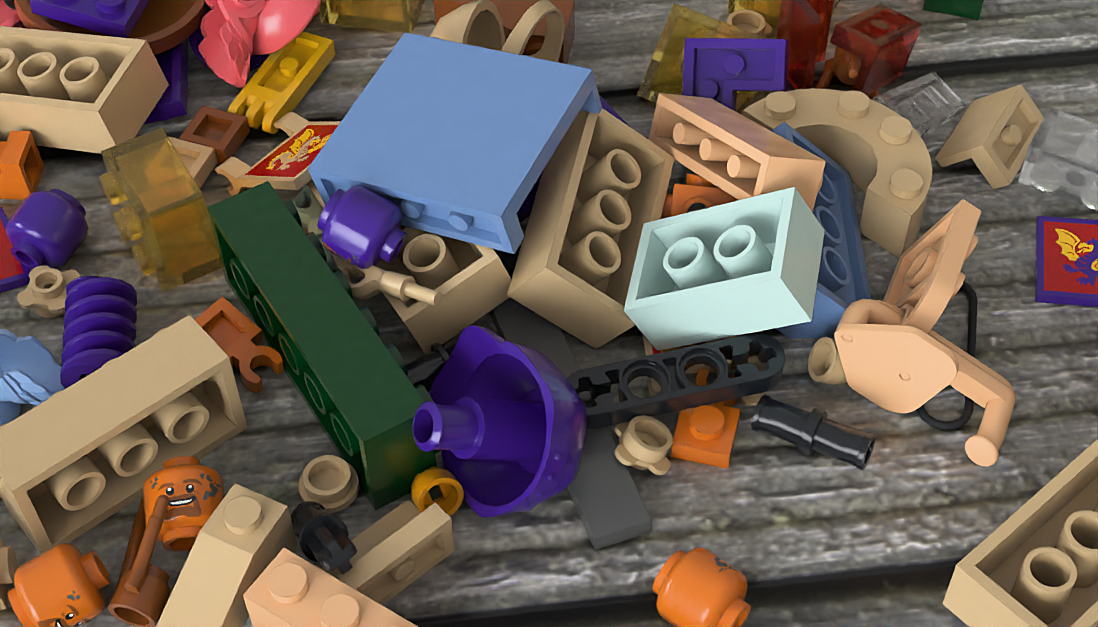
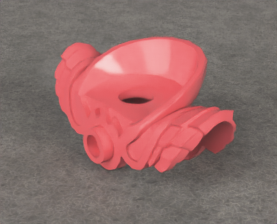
(248, 28)

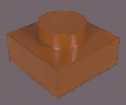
(217, 130)

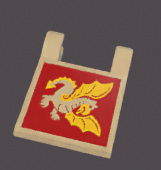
(286, 164)

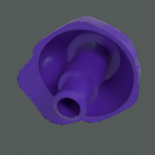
(503, 423)

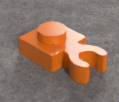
(239, 340)
(706, 431)

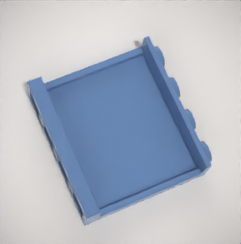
(455, 136)

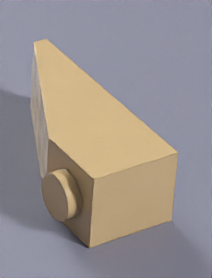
(227, 559)

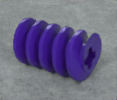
(96, 325)

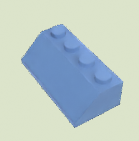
(842, 262)

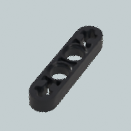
(676, 390)

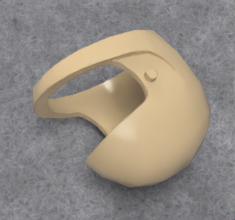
(481, 25)

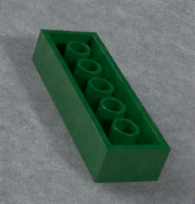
(325, 341)

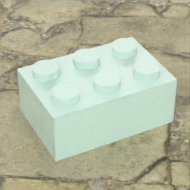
(726, 270)

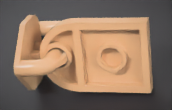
(898, 357)

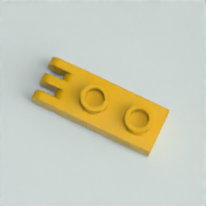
(283, 80)

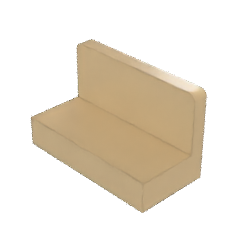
(994, 135)
(398, 551)

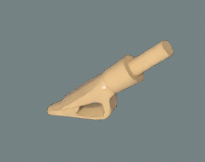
(388, 282)

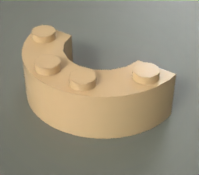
(872, 145)

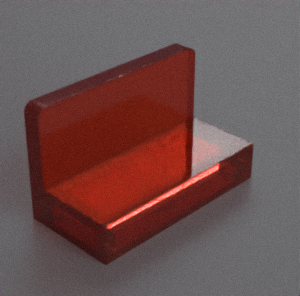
(807, 29)
(881, 40)

